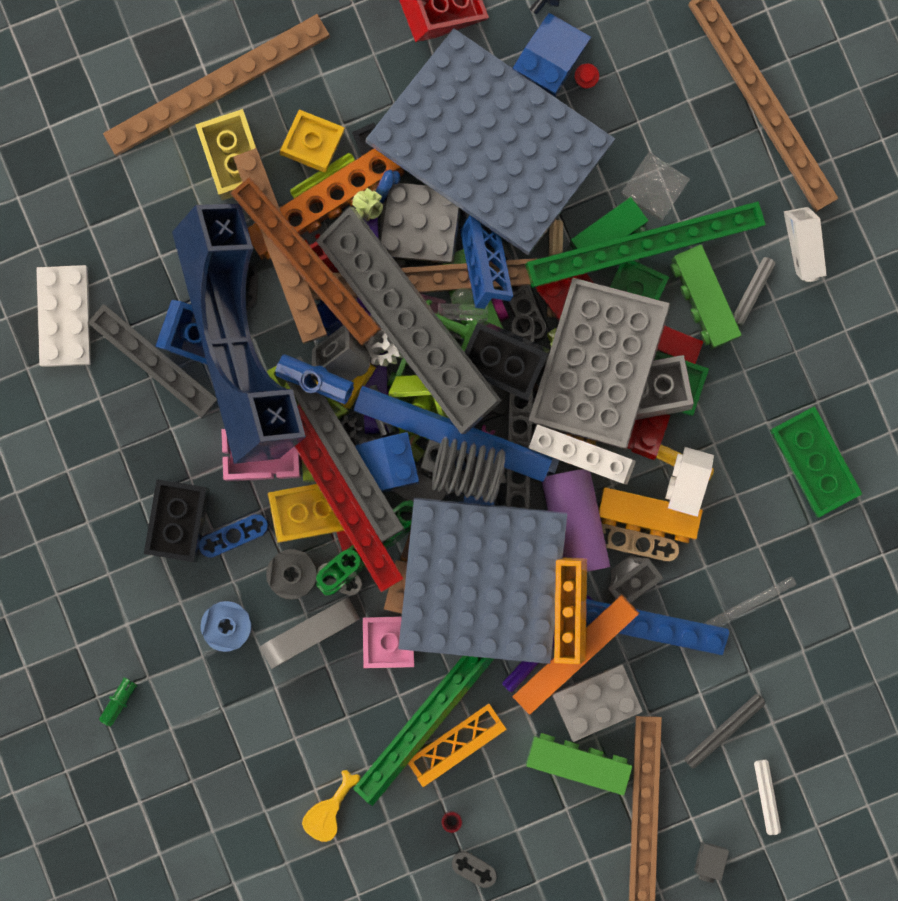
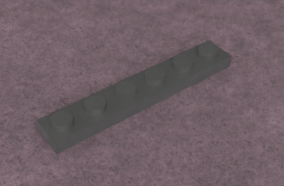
(152, 361)

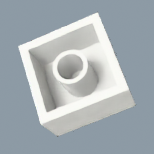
(691, 480)

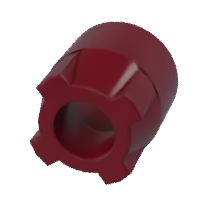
(454, 828)

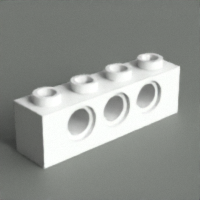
(582, 454)

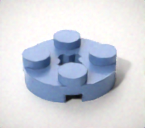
(214, 634)

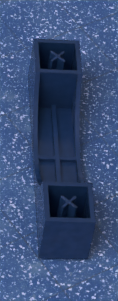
(214, 259)

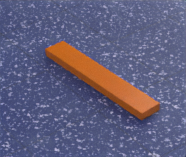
(554, 675)

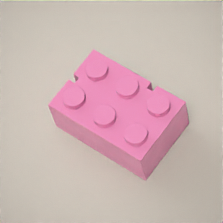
(286, 467)

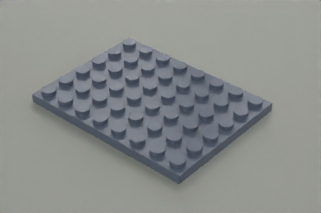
(490, 141)

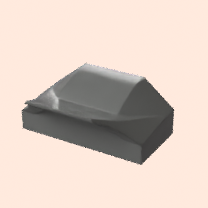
(633, 577)

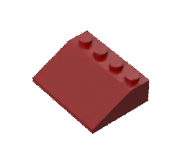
(438, 17)

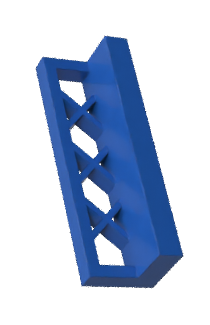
(478, 261)

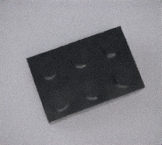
(506, 358)
(176, 520)

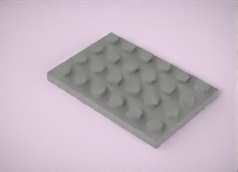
(599, 363)

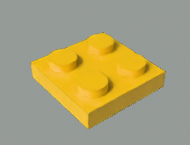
(312, 141)

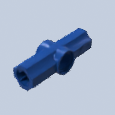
(328, 383)

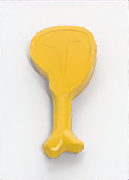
(321, 819)

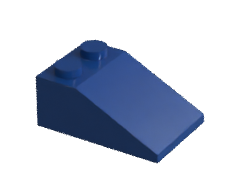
(551, 54)
(181, 333)
(390, 461)

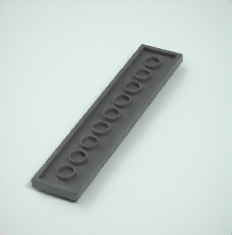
(408, 321)

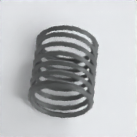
(496, 474)

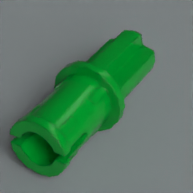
(117, 702)

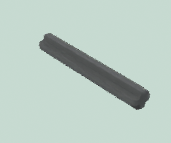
(724, 731)

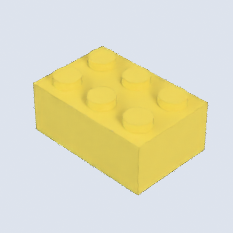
(221, 141)

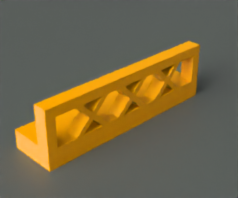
(461, 753)

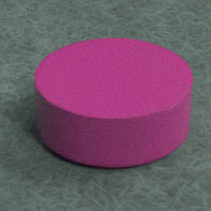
(500, 309)

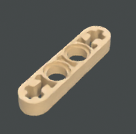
(630, 543)

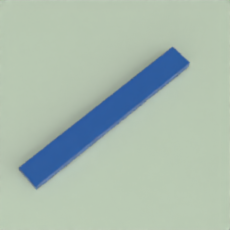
(437, 427)

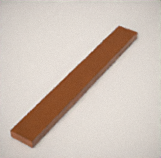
(305, 261)

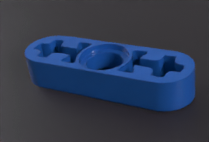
(219, 548)

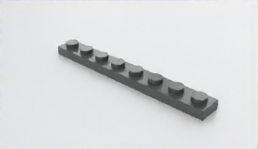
(348, 461)

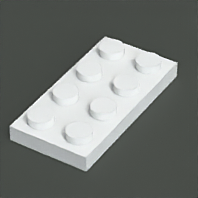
(63, 316)

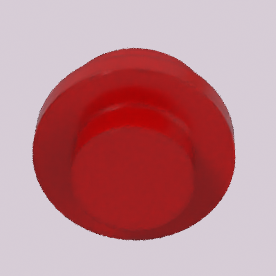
(586, 76)

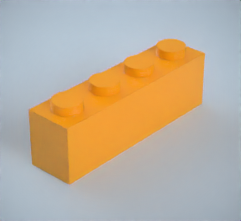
(647, 513)
(570, 610)

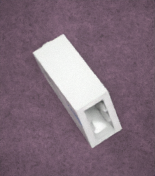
(806, 243)

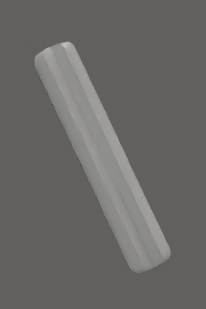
(753, 290)

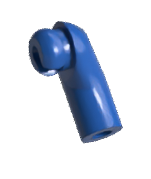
(389, 177)

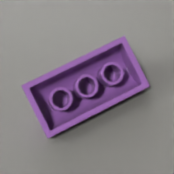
(575, 495)

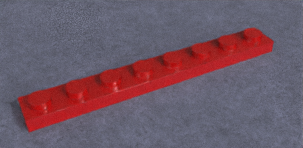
(346, 508)

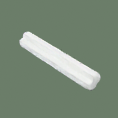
(767, 797)

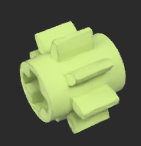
(368, 204)

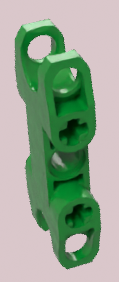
(346, 574)

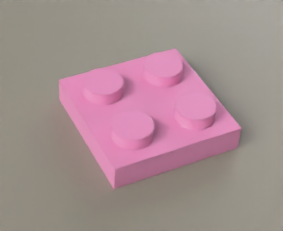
(382, 643)

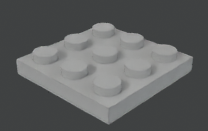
(420, 224)

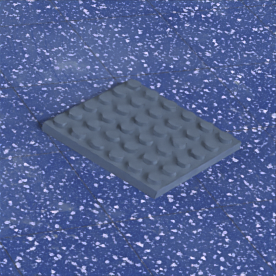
(481, 580)

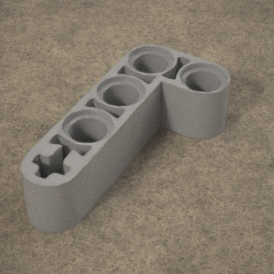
(309, 632)

